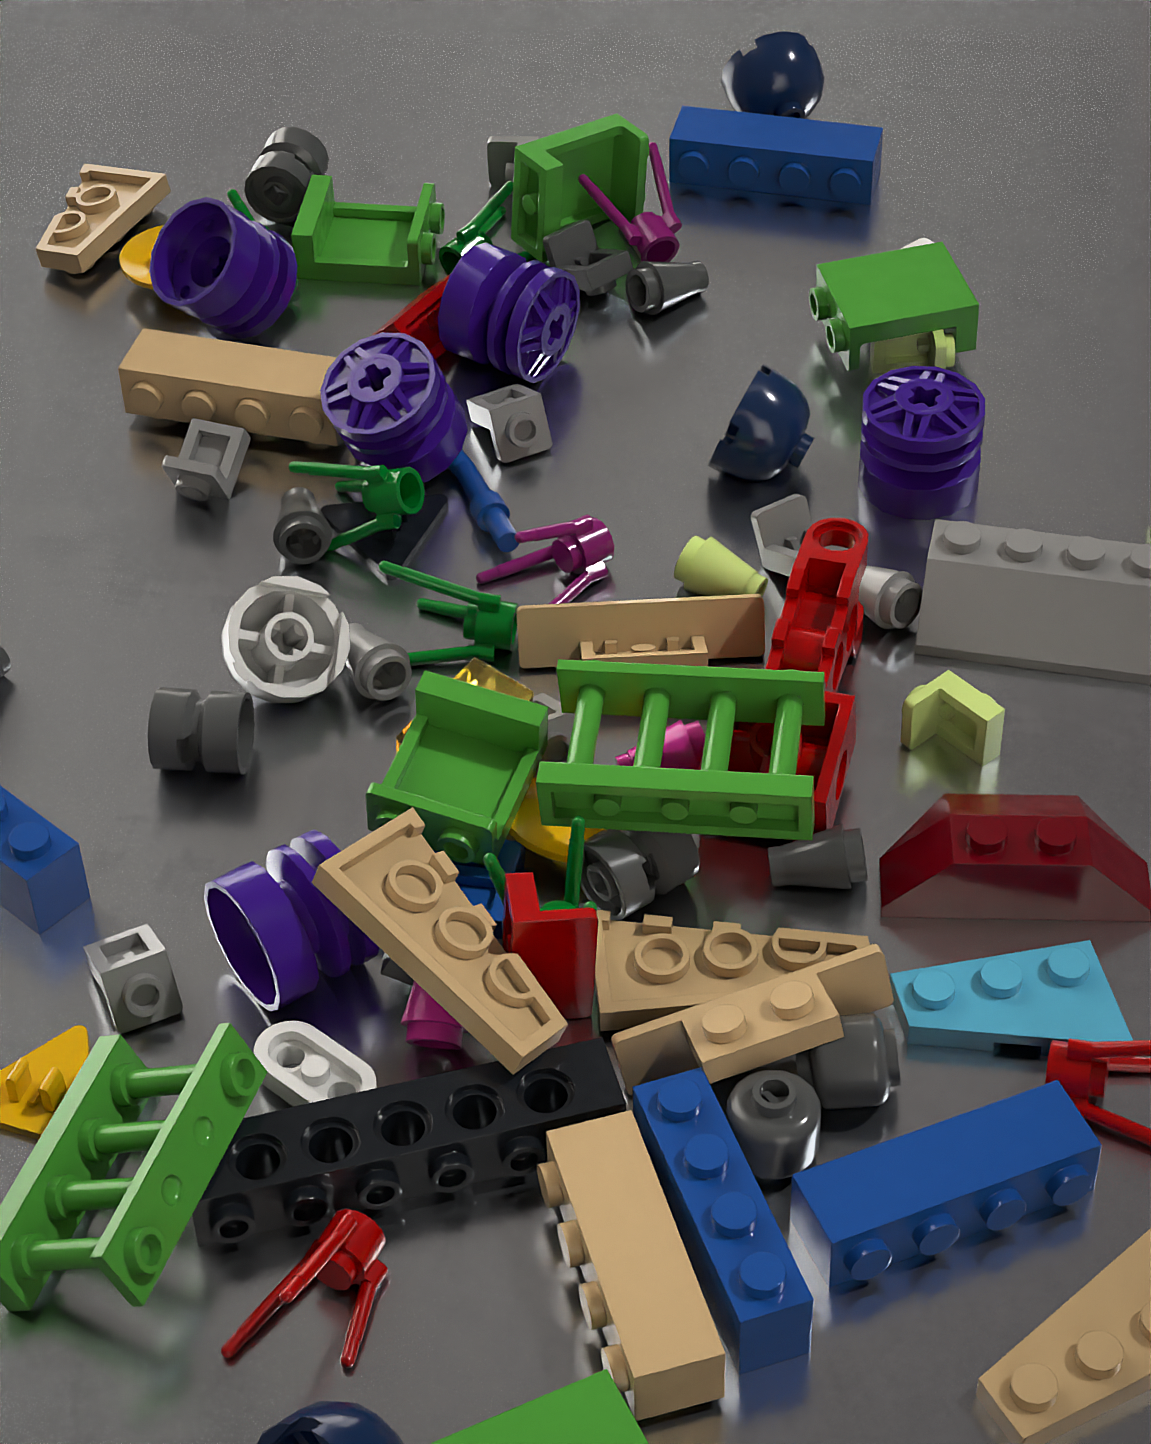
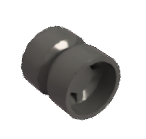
(283, 173)
(197, 730)
(630, 866)

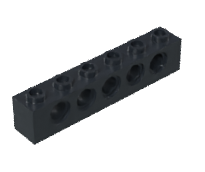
(401, 1141)

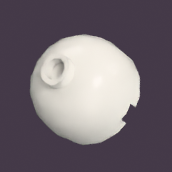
(285, 640)

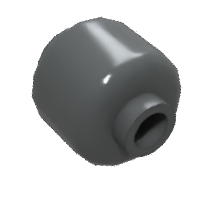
(854, 1068)
(775, 1122)

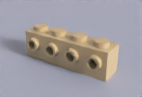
(227, 384)
(633, 1266)

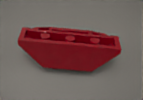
(1013, 863)

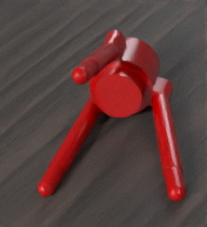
(1083, 1073)
(339, 1257)

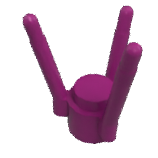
(647, 233)
(580, 548)

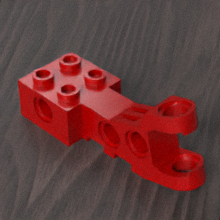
(816, 634)

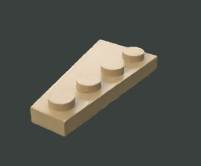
(425, 923)
(666, 968)
(1080, 1358)

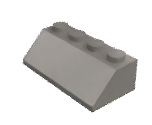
(1037, 601)

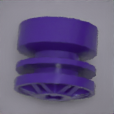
(223, 268)
(509, 312)
(394, 405)
(921, 442)
(281, 926)

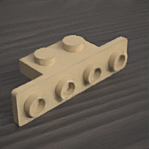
(642, 630)
(756, 1022)

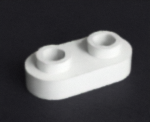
(323, 1069)

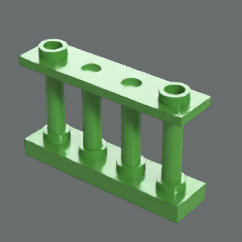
(684, 799)
(81, 1144)

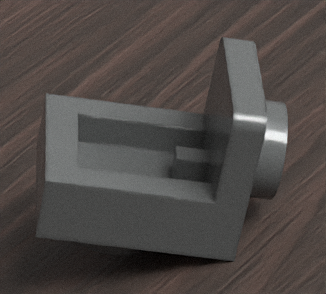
(577, 252)

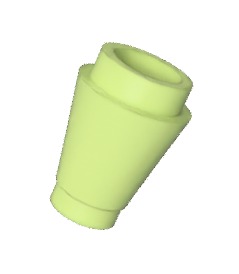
(714, 570)

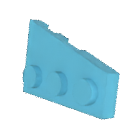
(1010, 1000)

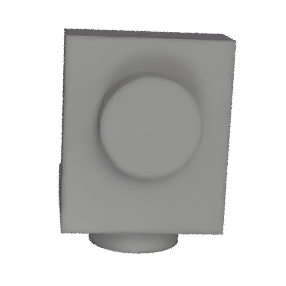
(208, 460)
(781, 531)

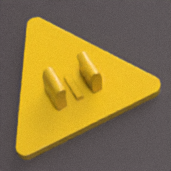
(39, 1082)

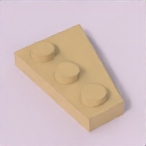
(99, 215)

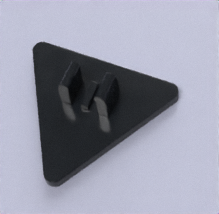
(387, 545)

